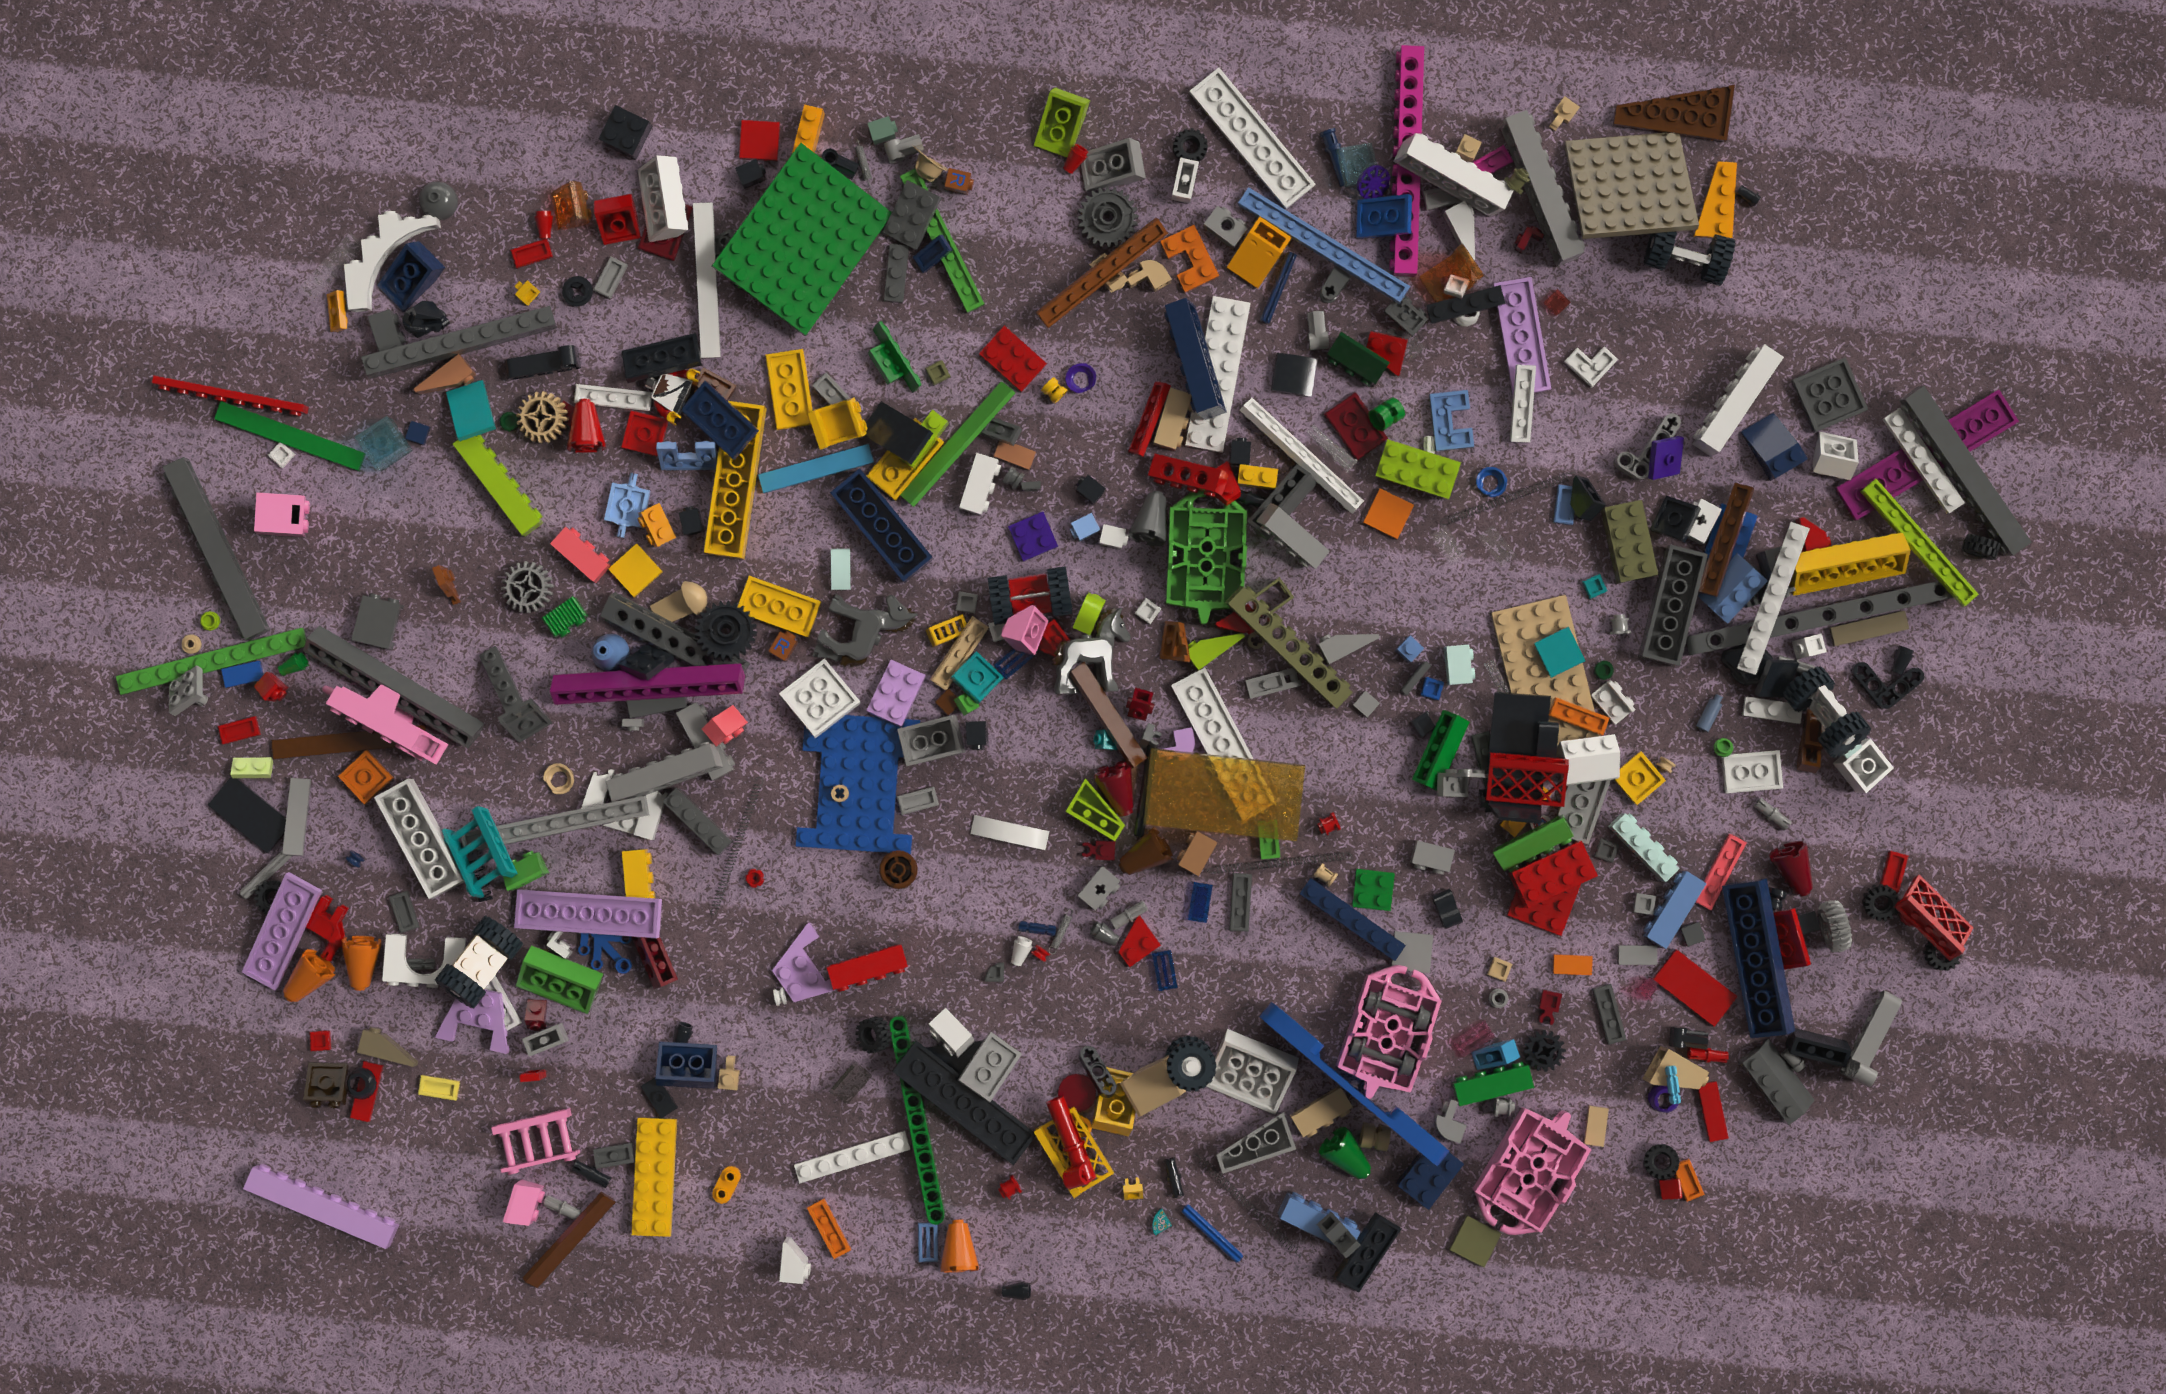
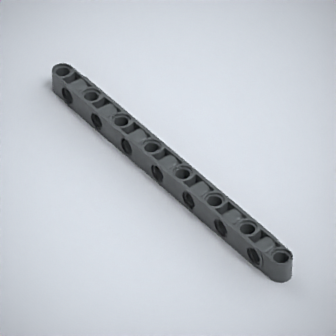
(1813, 618)

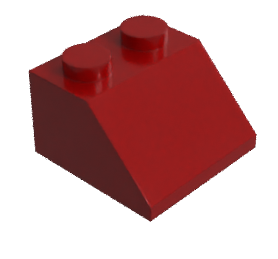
(617, 219)

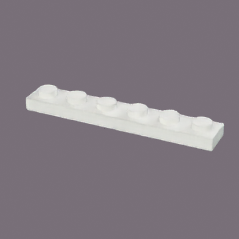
(1923, 461)
(852, 1156)

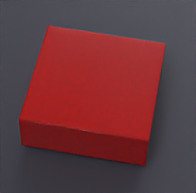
(320, 1040)
(1671, 1189)

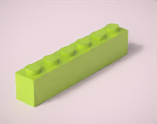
(499, 485)

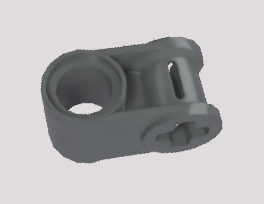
(1336, 282)

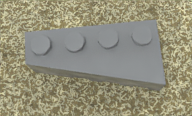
(1261, 1144)

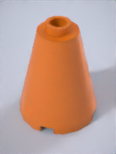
(360, 960)
(308, 976)
(958, 1249)

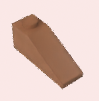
(451, 375)

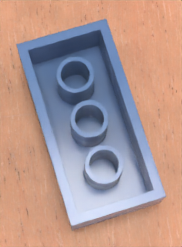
(1308, 1214)

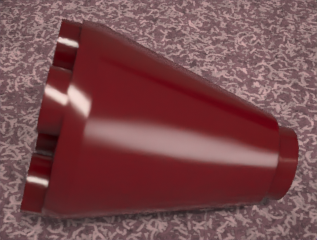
(1117, 786)

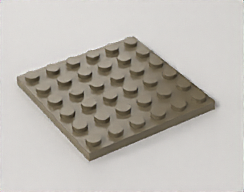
(1631, 185)

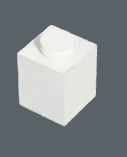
(1113, 537)

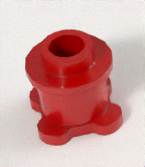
(1328, 824)
(1009, 1188)

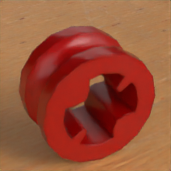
(1040, 953)

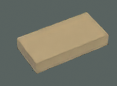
(1596, 1126)

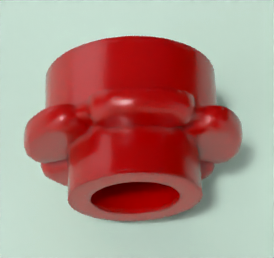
(754, 883)

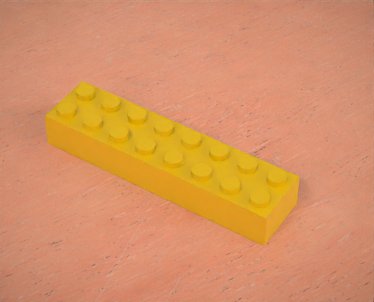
(735, 492)

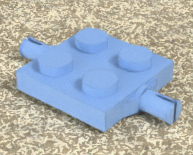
(625, 503)

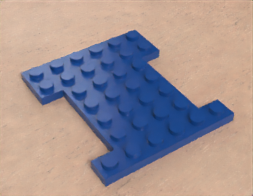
(864, 758)

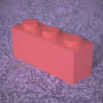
(581, 554)

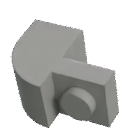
(1446, 1126)

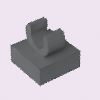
(1148, 735)

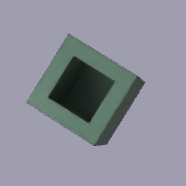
(882, 130)

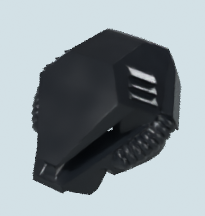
(424, 318)
(1731, 658)

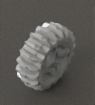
(525, 595)
(1835, 926)

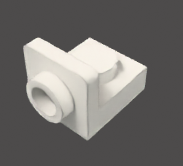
(1809, 646)
(561, 947)

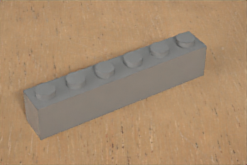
(665, 773)

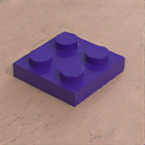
(1033, 536)

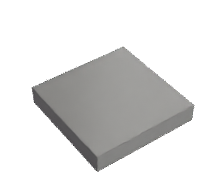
(1416, 952)

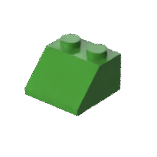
(528, 870)

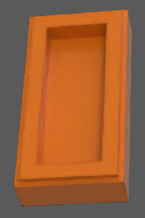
(1572, 964)
(1689, 1182)

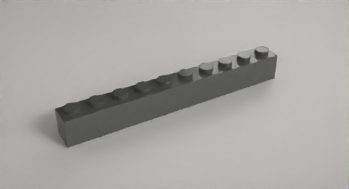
(459, 342)
(1964, 470)
(216, 548)
(413, 697)

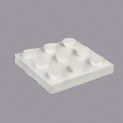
(819, 698)

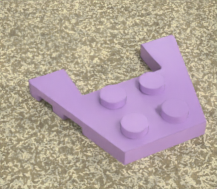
(797, 970)
(487, 1015)

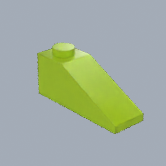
(1209, 649)

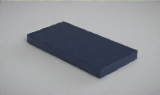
(719, 420)

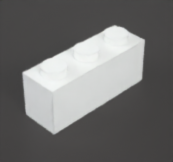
(980, 484)

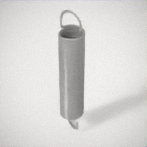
(863, 162)
(1061, 931)

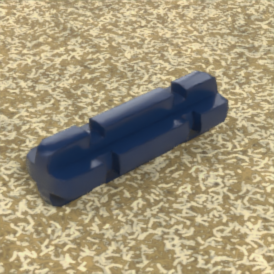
(1037, 928)

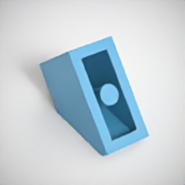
(1496, 1054)

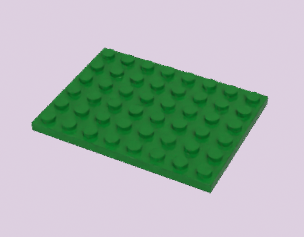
(802, 239)

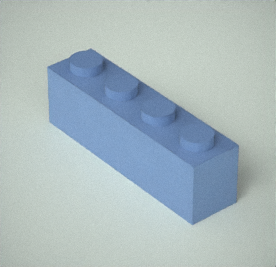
(1674, 909)

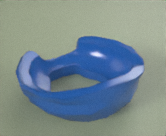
(1502, 481)

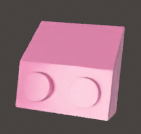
(1025, 630)
(524, 1203)

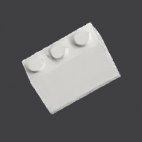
(1591, 759)

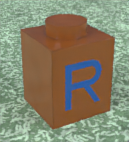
(959, 181)
(783, 645)

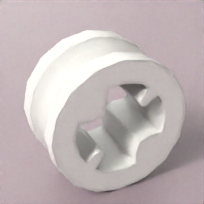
(779, 996)

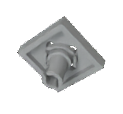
(187, 691)

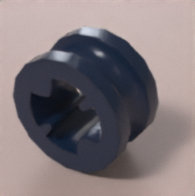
(355, 858)

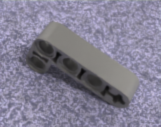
(1642, 460)

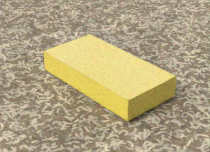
(438, 1087)

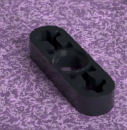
(1095, 1079)

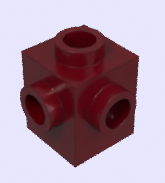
(1140, 708)

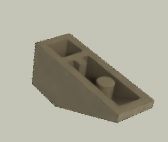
(382, 1046)

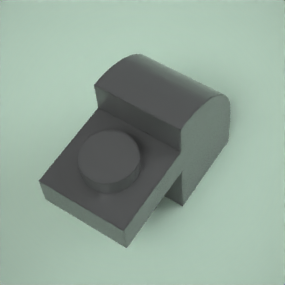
(1338, 1234)

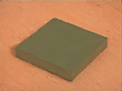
(1475, 1241)

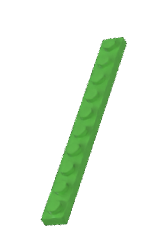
(212, 660)

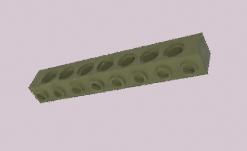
(1341, 687)

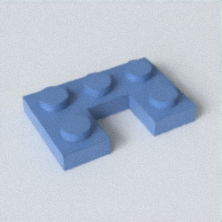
(1441, 407)
(703, 459)

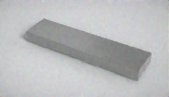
(296, 817)

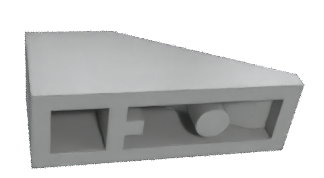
(1342, 645)

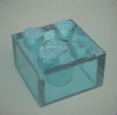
(383, 443)

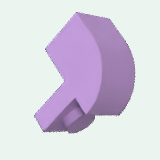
(1184, 740)

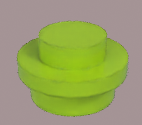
(210, 621)

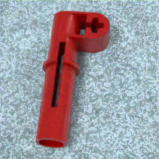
(1081, 1169)

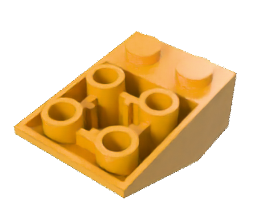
(1259, 252)

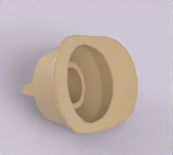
(927, 167)

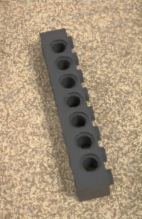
(668, 629)

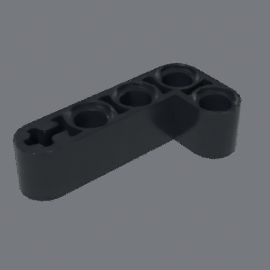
(544, 363)

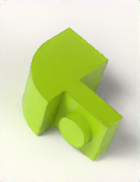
(1089, 613)

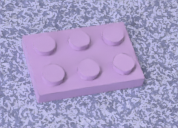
(896, 693)

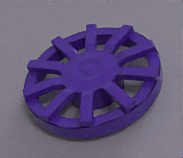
(1373, 182)

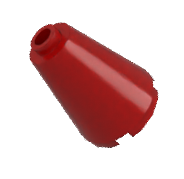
(585, 429)

